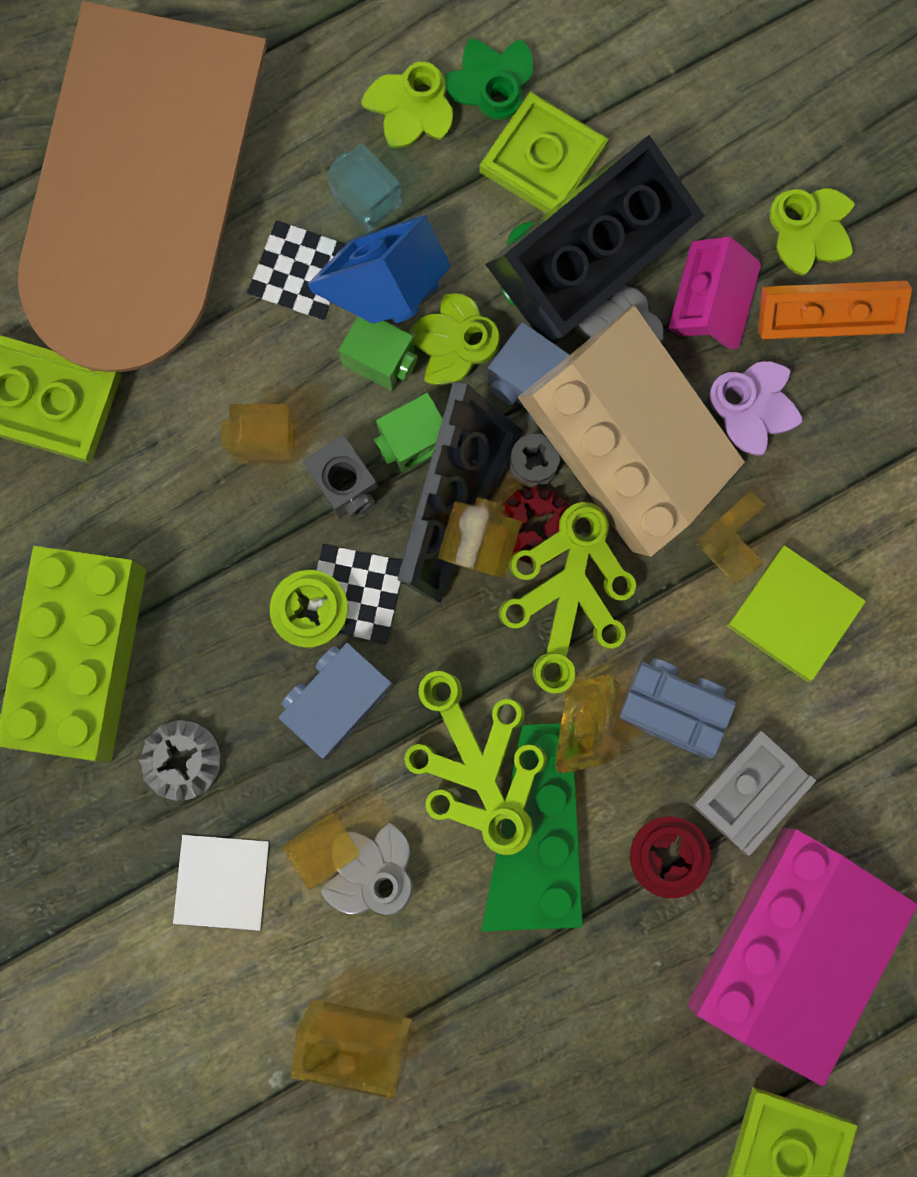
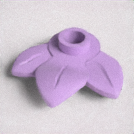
(761, 407)

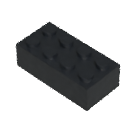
(595, 240)

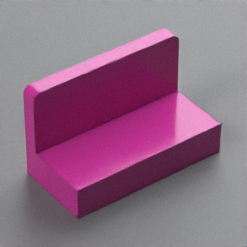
(715, 291)

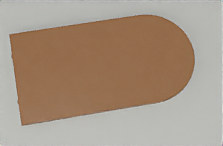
(136, 185)

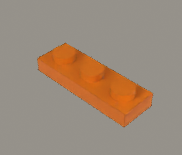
(834, 309)

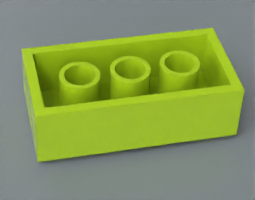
(71, 654)

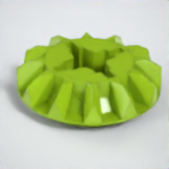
(286, 605)

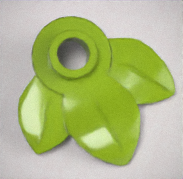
(409, 111)
(817, 232)
(448, 336)

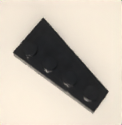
(465, 466)

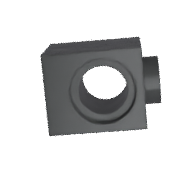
(330, 461)

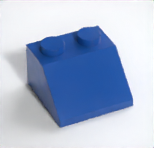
(384, 272)

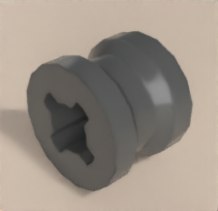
(529, 470)

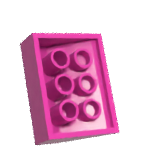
(802, 955)

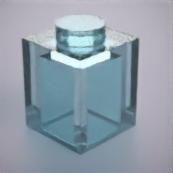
(364, 186)

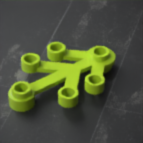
(570, 588)
(479, 768)

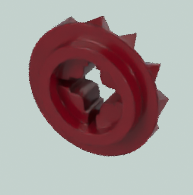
(540, 502)
(677, 880)

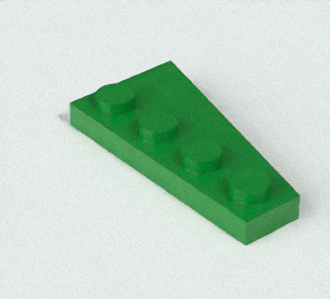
(543, 880)

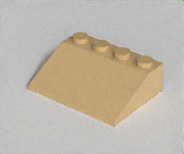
(633, 432)

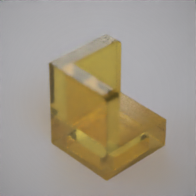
(321, 850)

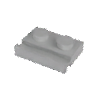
(753, 793)

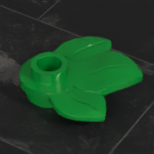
(491, 74)

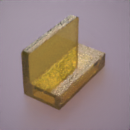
(726, 547)

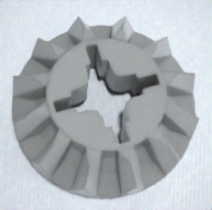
(201, 768)

